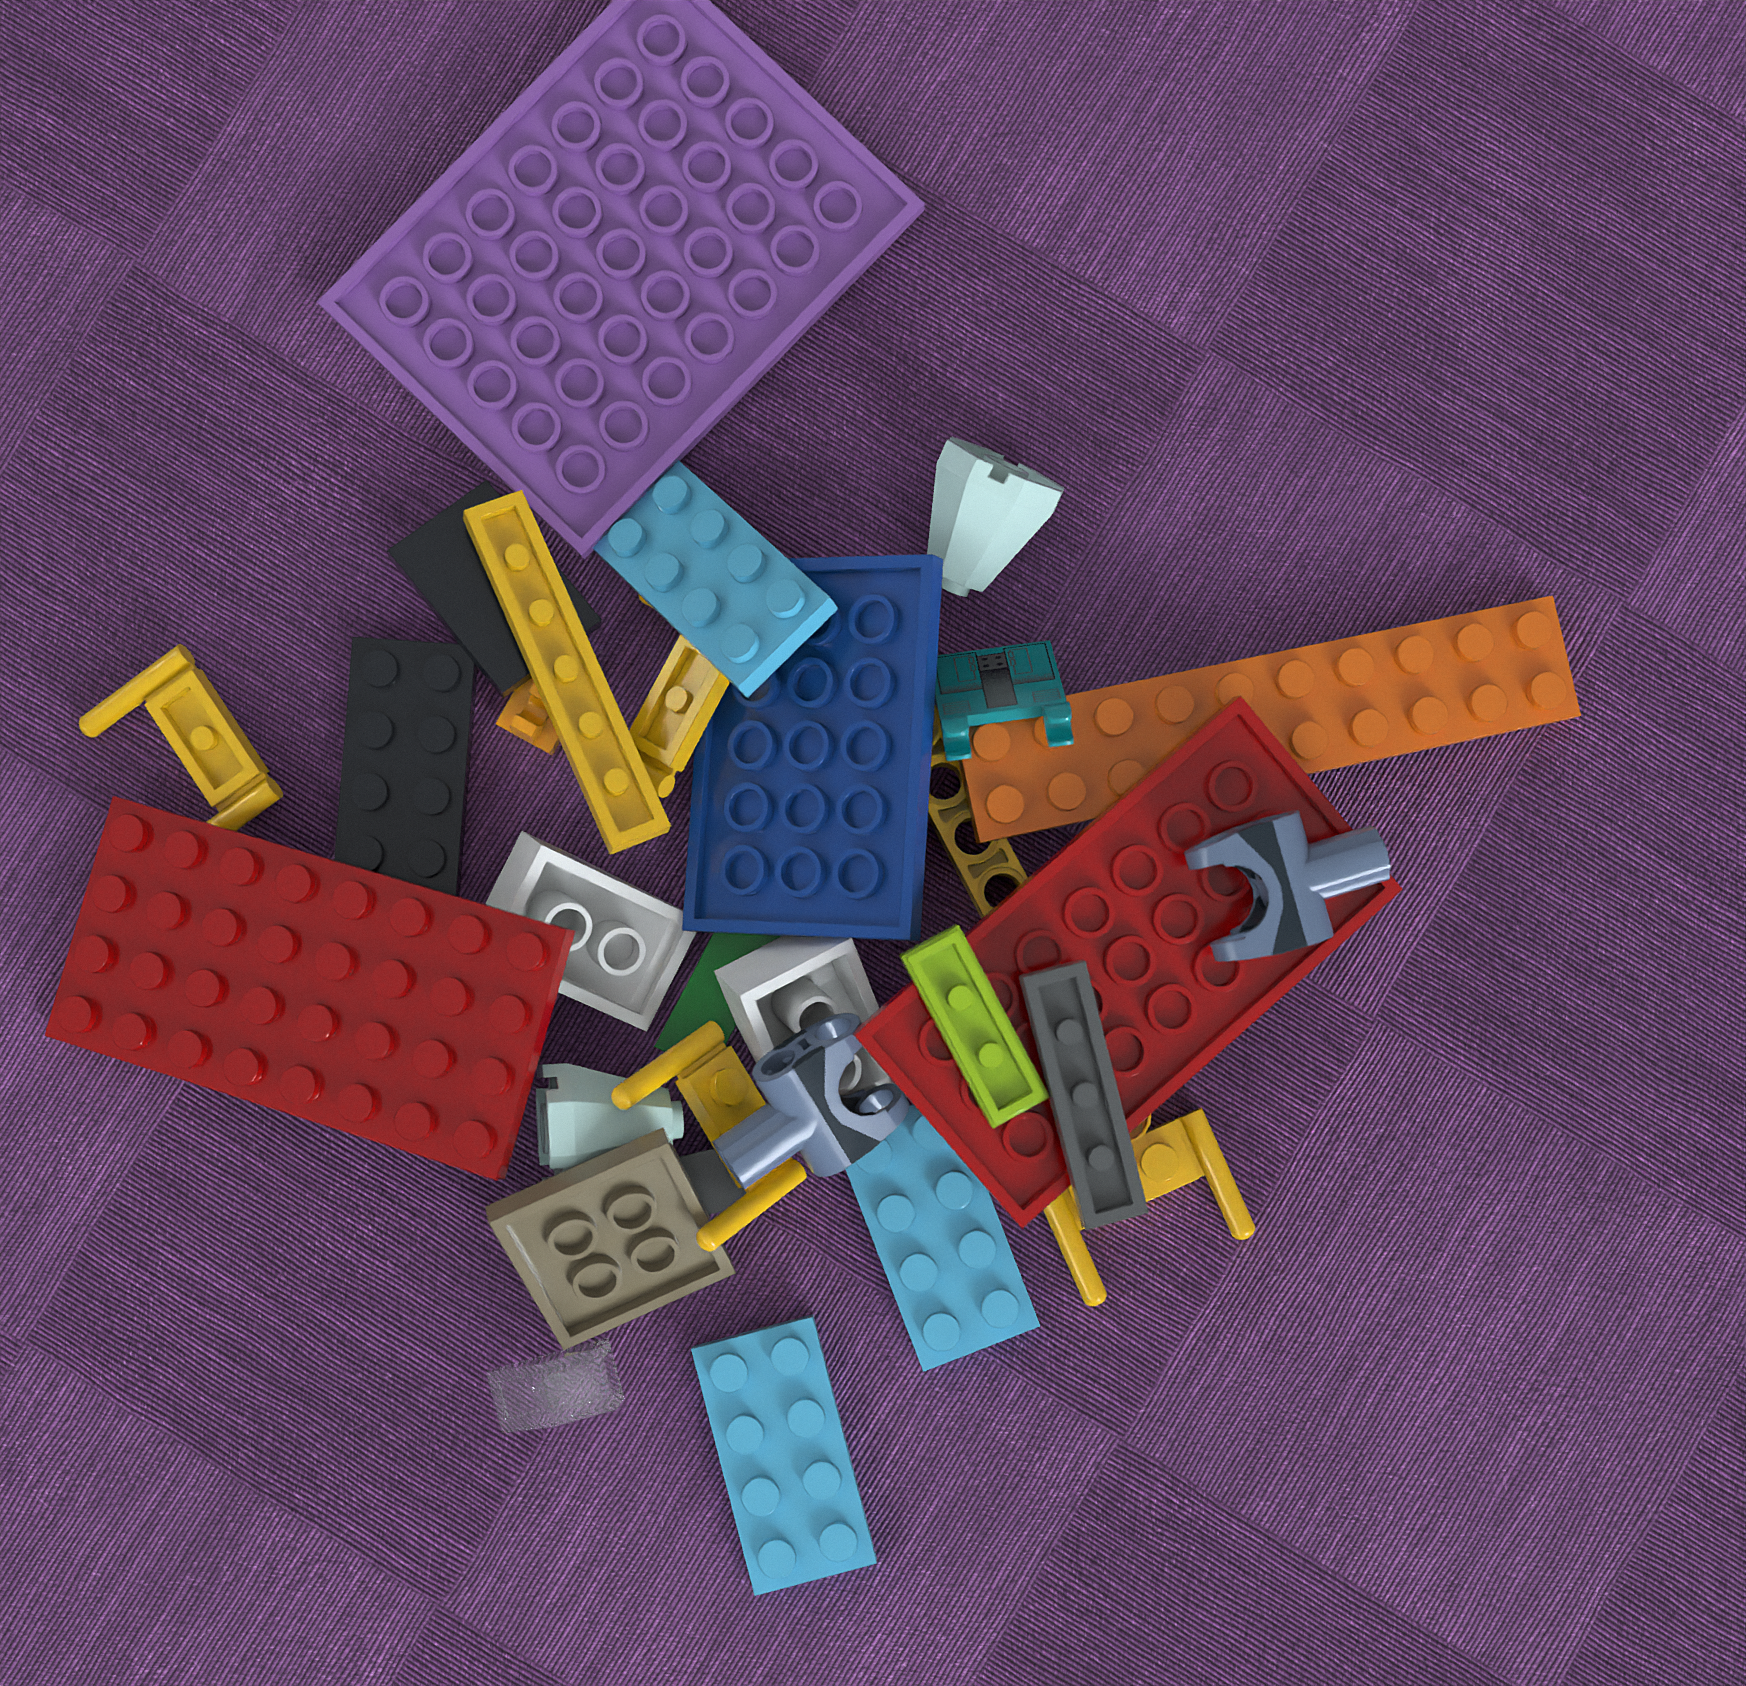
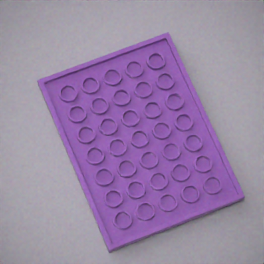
(621, 258)

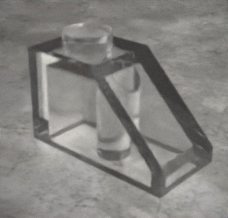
(556, 1388)

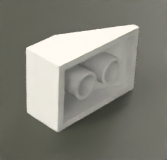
(623, 936)
(795, 986)

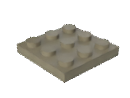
(609, 1239)

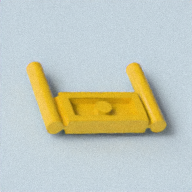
(676, 713)
(199, 733)
(720, 1098)
(1165, 1161)

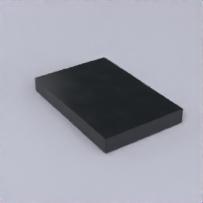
(453, 583)

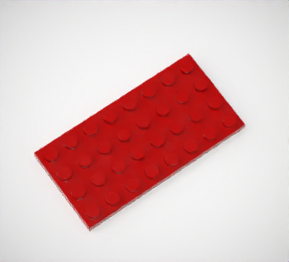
(1146, 932)
(310, 986)

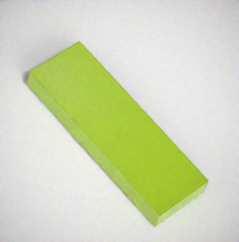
(974, 1026)

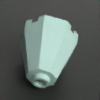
(984, 513)
(582, 1122)

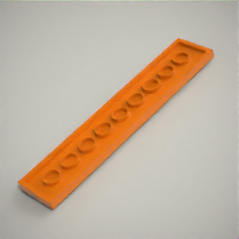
(1321, 701)

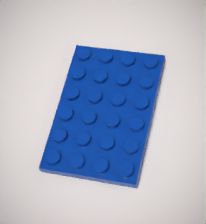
(822, 775)

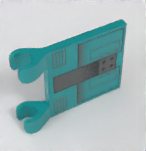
(1000, 687)

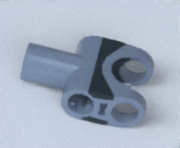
(1289, 880)
(806, 1109)

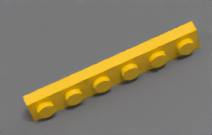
(566, 672)

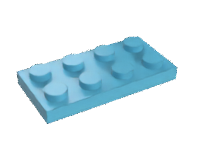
(715, 578)
(940, 1245)
(784, 1455)

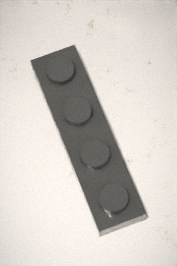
(1083, 1094)

